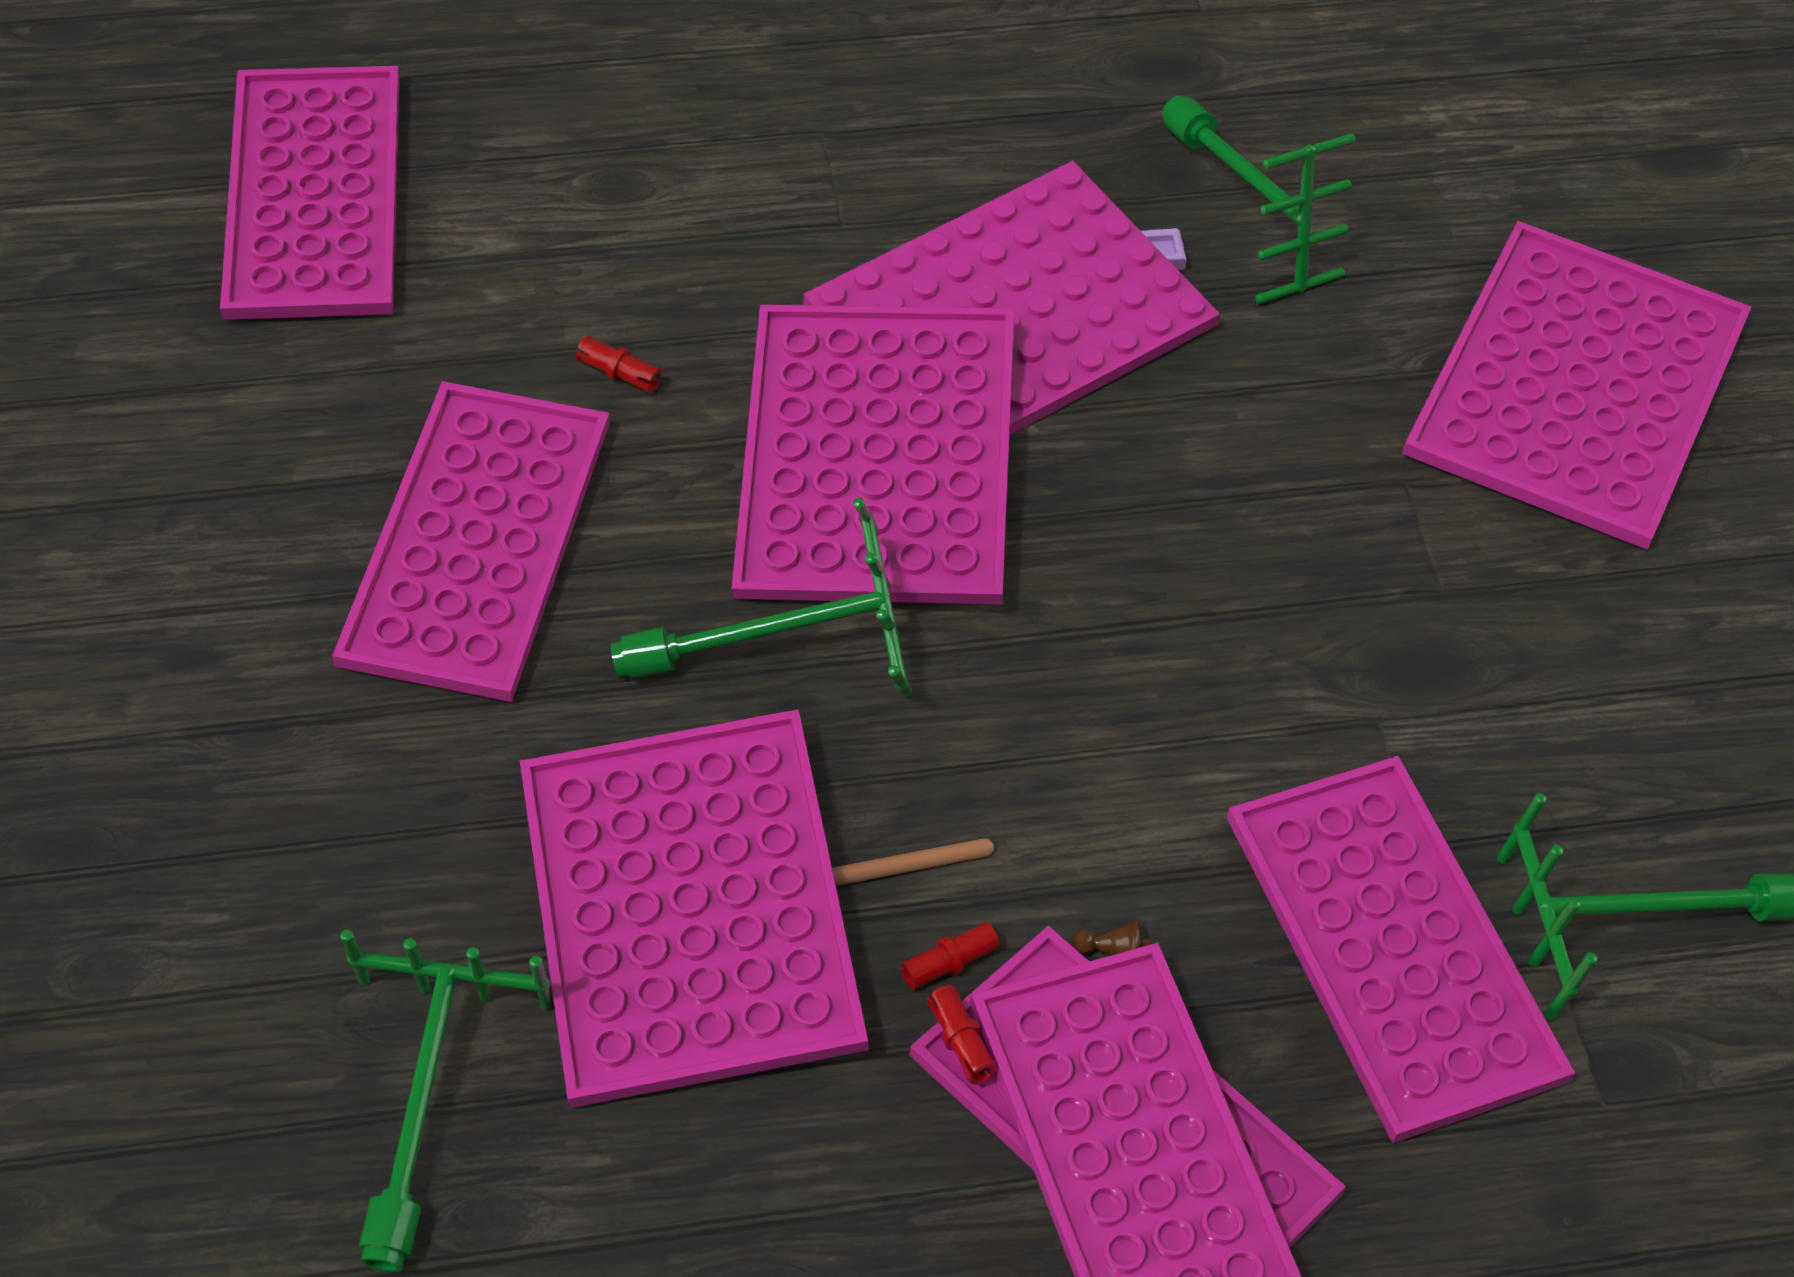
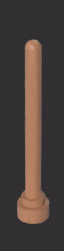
(912, 861)

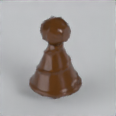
(1111, 942)

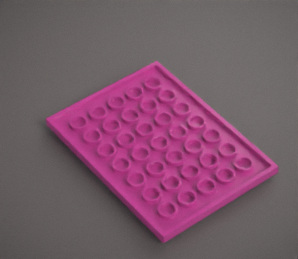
(1075, 269)
(1579, 384)
(886, 412)
(689, 909)

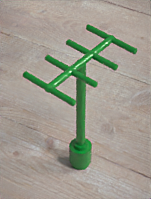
(1198, 128)
(656, 651)
(1765, 897)
(393, 1216)

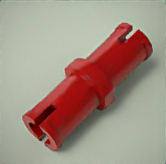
(618, 364)
(949, 955)
(962, 1034)

